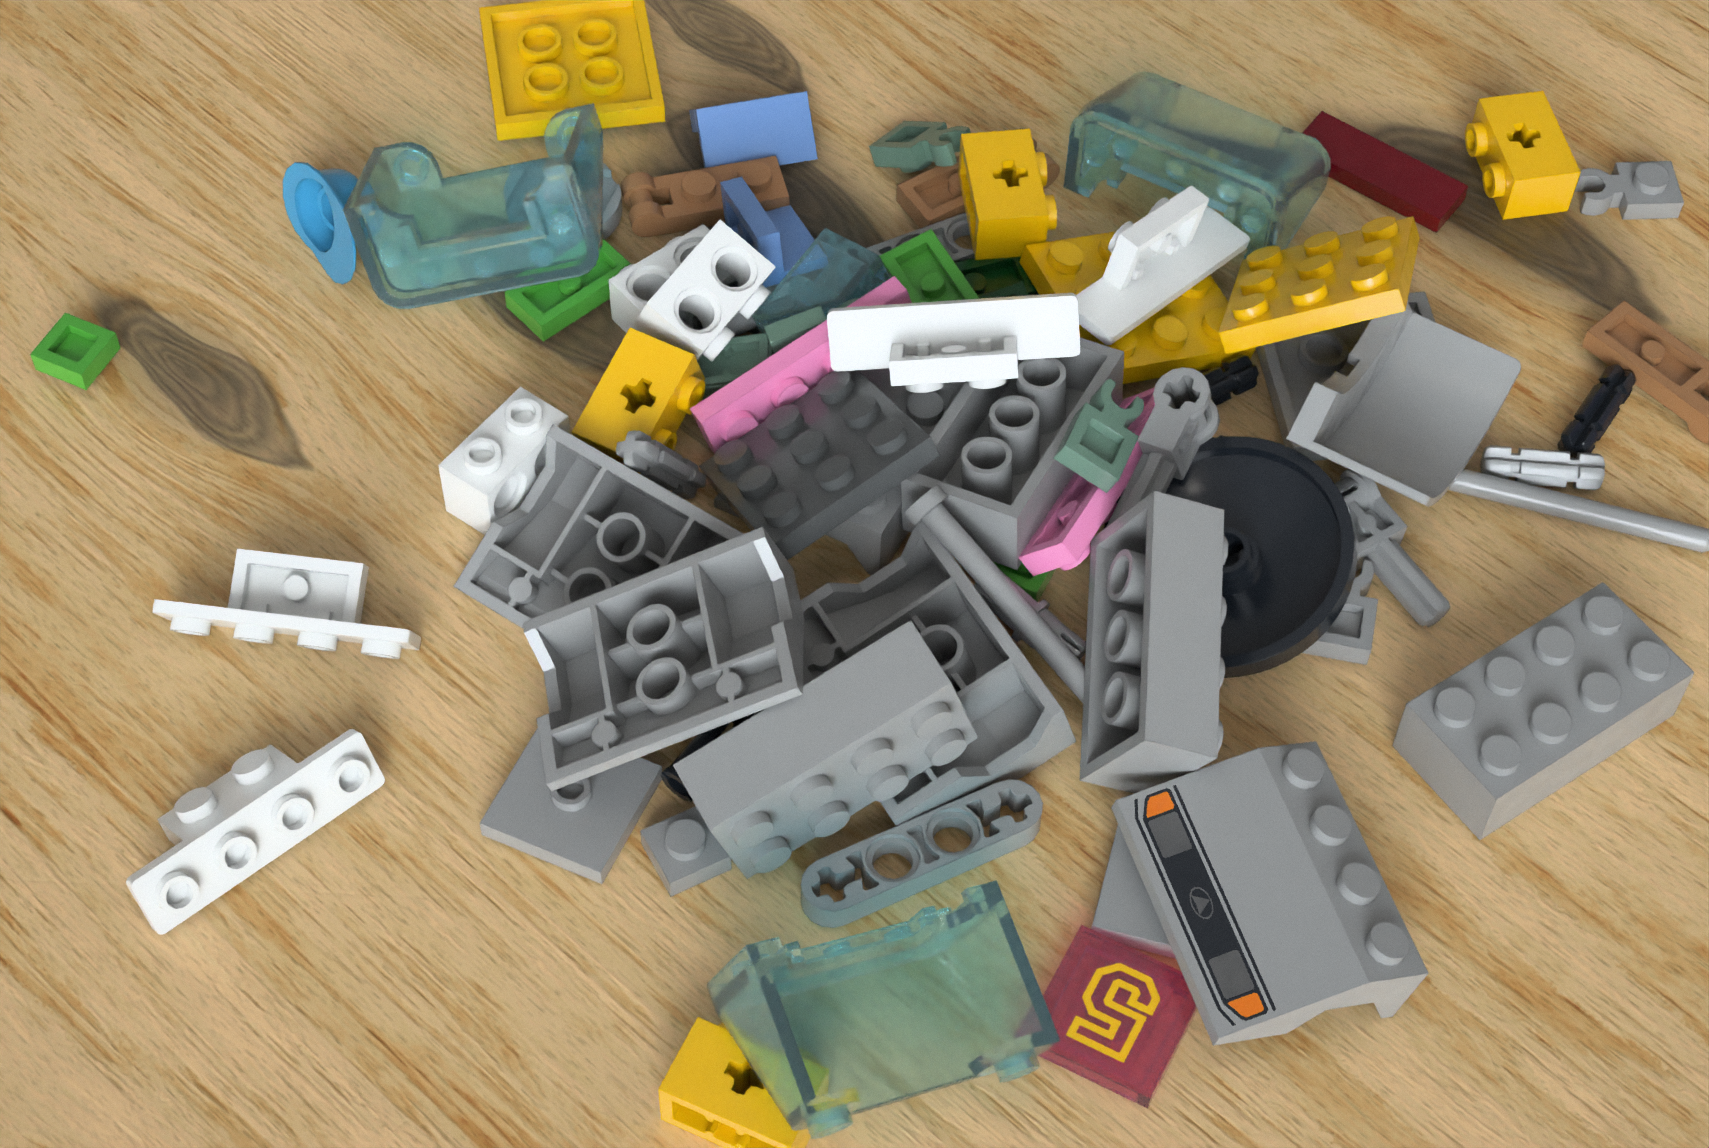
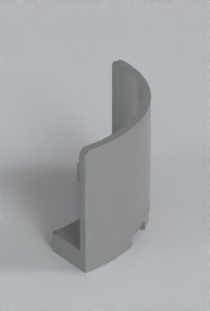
(1408, 405)

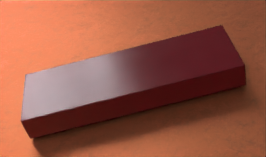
(1387, 173)

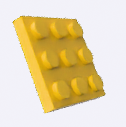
(567, 57)
(1321, 284)
(1173, 338)

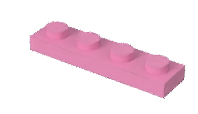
(778, 379)
(1080, 511)

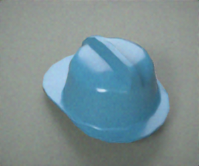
(315, 208)

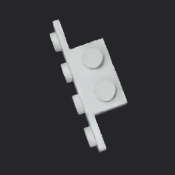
(1157, 263)
(954, 338)
(295, 597)
(247, 822)

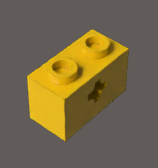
(1522, 155)
(1004, 192)
(637, 376)
(720, 1096)

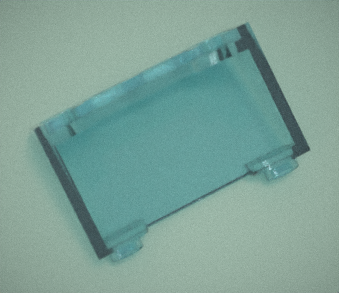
(1180, 138)
(482, 229)
(886, 1011)

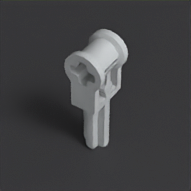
(1172, 435)
(1379, 539)

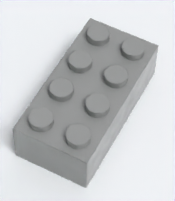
(1003, 444)
(1154, 644)
(1541, 709)
(827, 752)

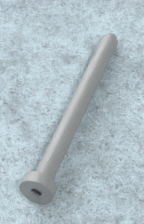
(1582, 510)
(997, 587)

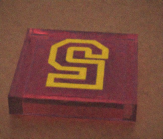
(1117, 1015)

